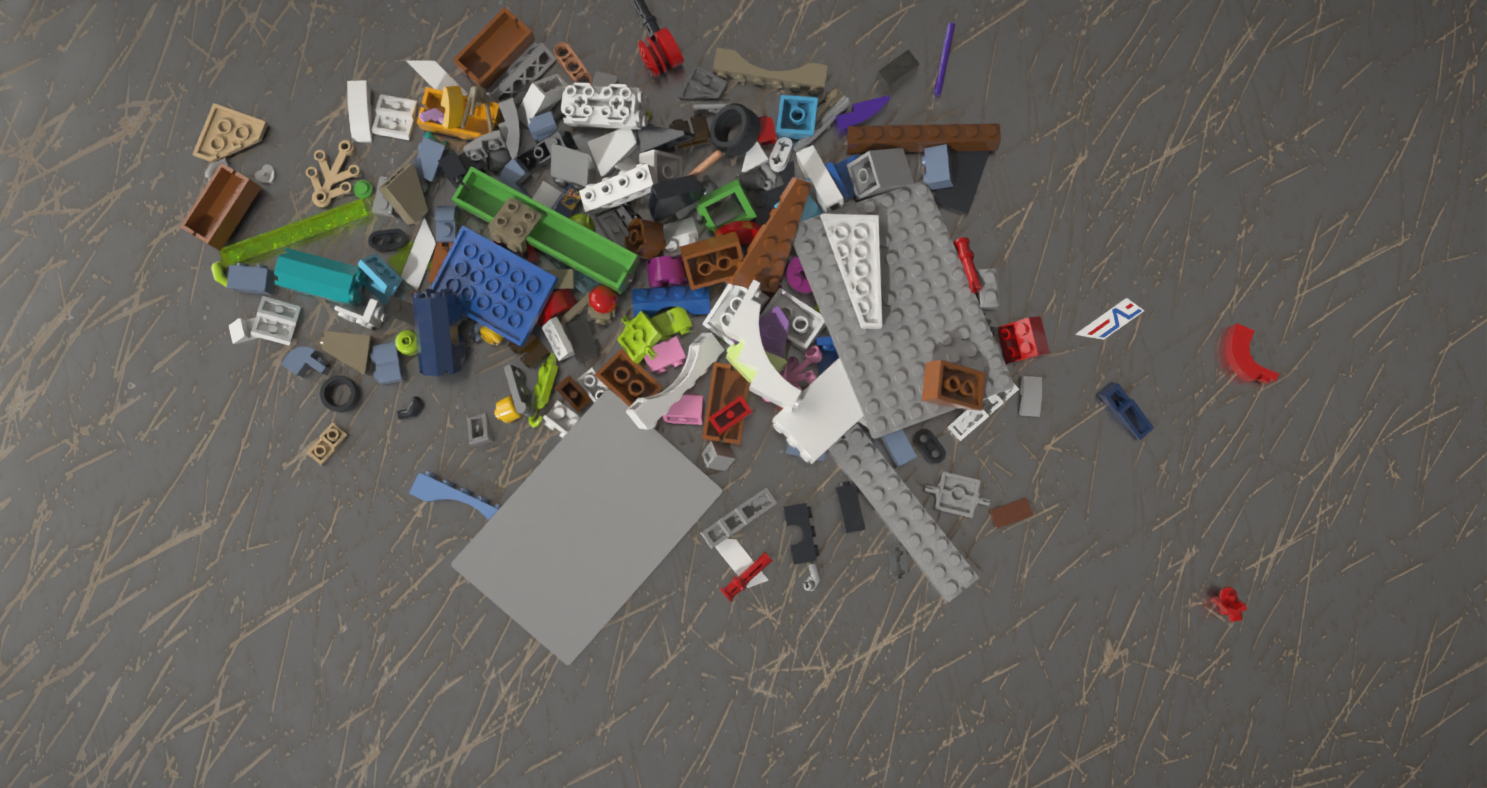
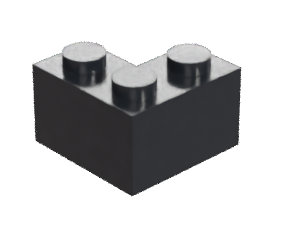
(457, 166)

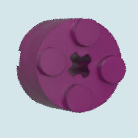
(666, 271)
(796, 281)

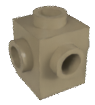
(600, 318)

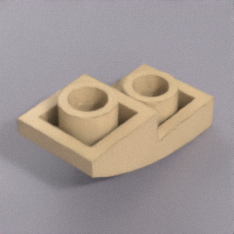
(327, 444)

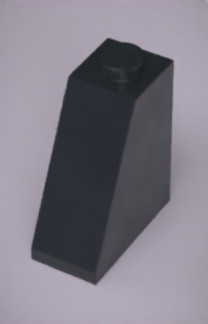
(673, 196)
(849, 507)

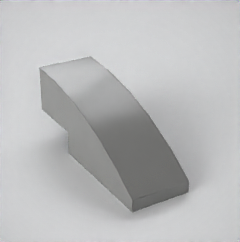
(511, 126)

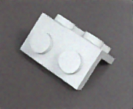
(372, 317)

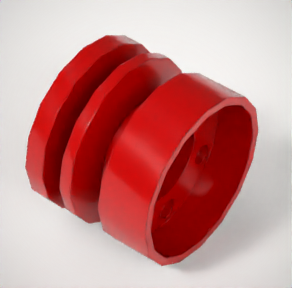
(660, 52)

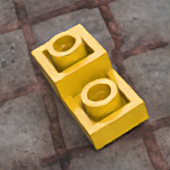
(453, 102)

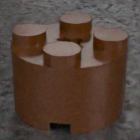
(645, 238)

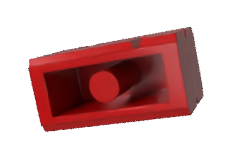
(730, 415)

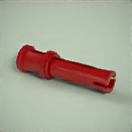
(966, 257)
(738, 583)

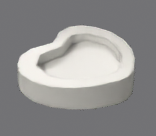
(266, 174)

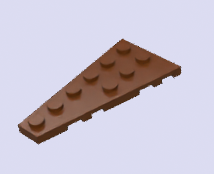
(773, 242)

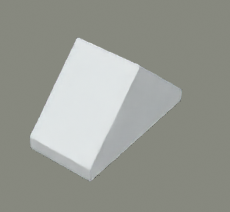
(754, 159)

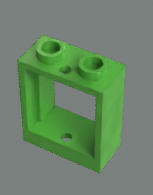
(716, 195)

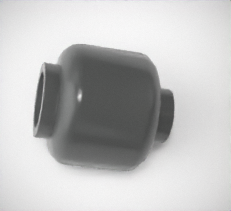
(498, 159)

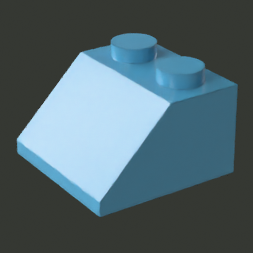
(797, 116)

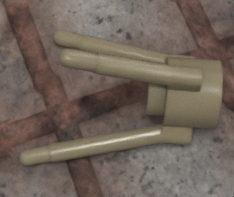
(477, 98)
(830, 99)

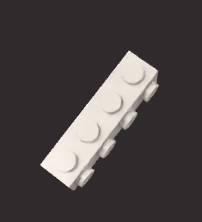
(618, 189)

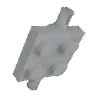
(957, 494)

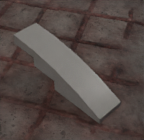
(738, 518)

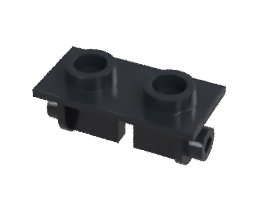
(626, 210)

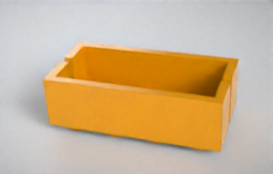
(475, 125)

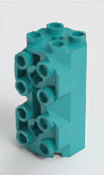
(320, 277)

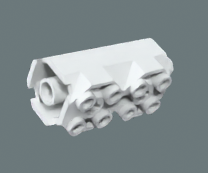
(605, 106)

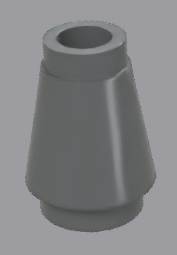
(753, 181)

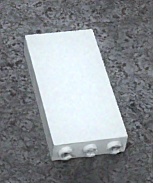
(822, 416)

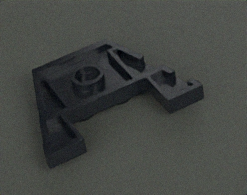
(765, 201)

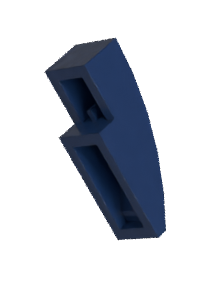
(1126, 410)

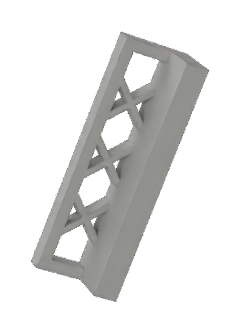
(519, 67)

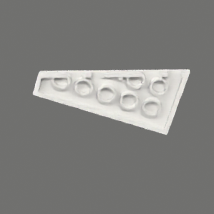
(858, 257)

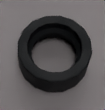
(327, 385)

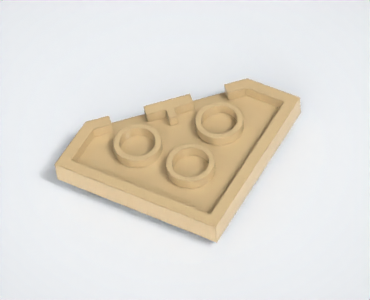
(227, 133)

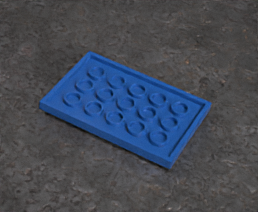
(495, 285)

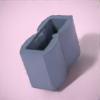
(542, 126)
(388, 364)

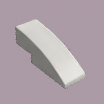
(360, 111)

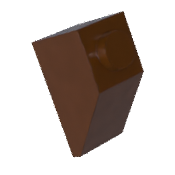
(573, 393)

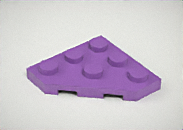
(773, 331)

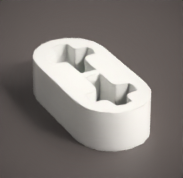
(784, 156)

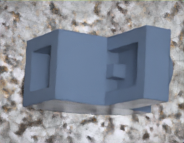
(514, 174)
(447, 221)
(302, 358)

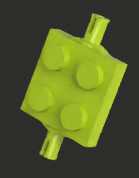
(639, 337)

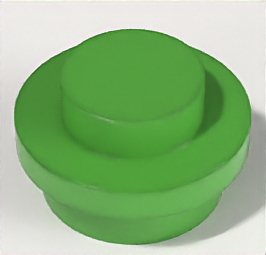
(363, 189)

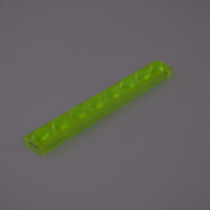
(294, 233)

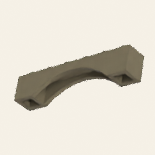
(732, 65)

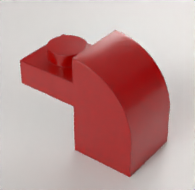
(557, 304)

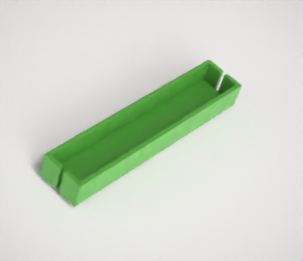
(554, 232)

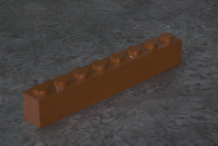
(917, 137)

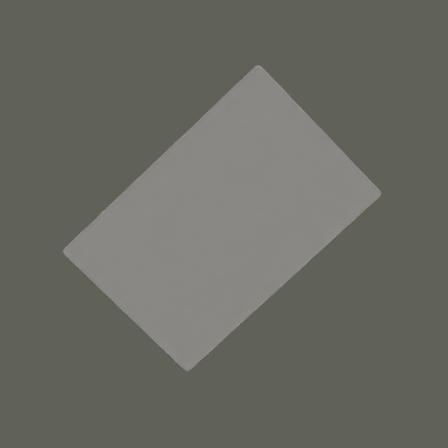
(924, 310)
(586, 528)

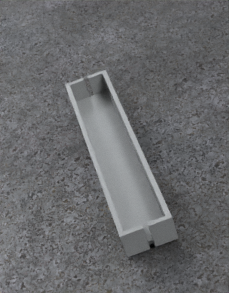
(902, 513)

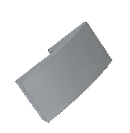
(479, 147)
(1031, 395)

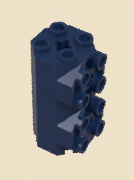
(437, 335)

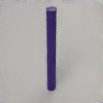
(944, 59)

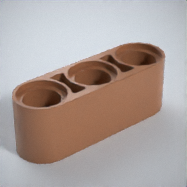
(571, 60)

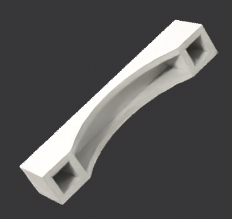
(701, 355)

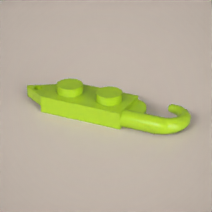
(543, 387)

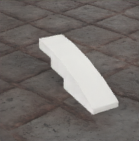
(971, 419)

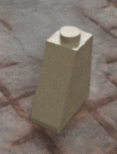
(405, 194)
(350, 349)

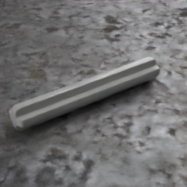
(824, 122)

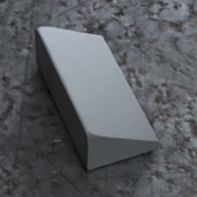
(709, 106)

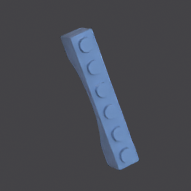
(430, 489)

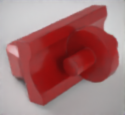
(1230, 604)

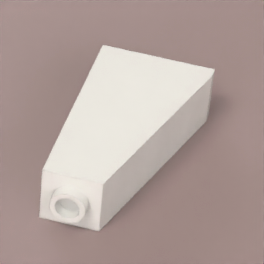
(823, 186)

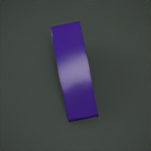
(861, 113)

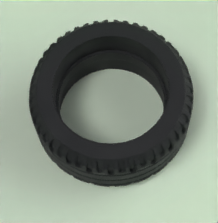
(724, 121)

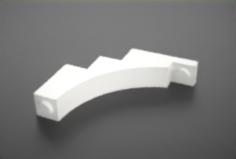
(745, 329)

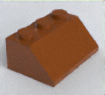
(627, 379)

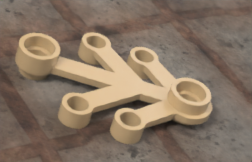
(332, 176)

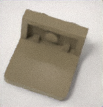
(514, 225)

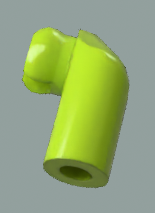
(217, 270)

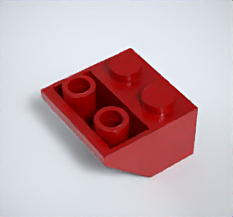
(1023, 340)

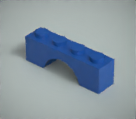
(653, 299)

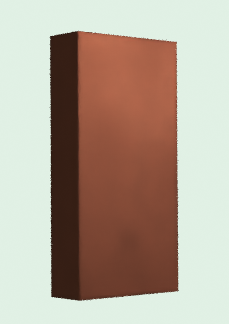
(1011, 513)

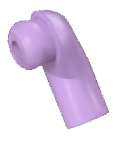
(432, 114)

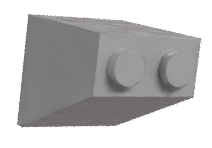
(879, 172)

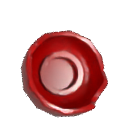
(603, 299)

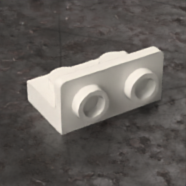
(558, 339)
(561, 418)

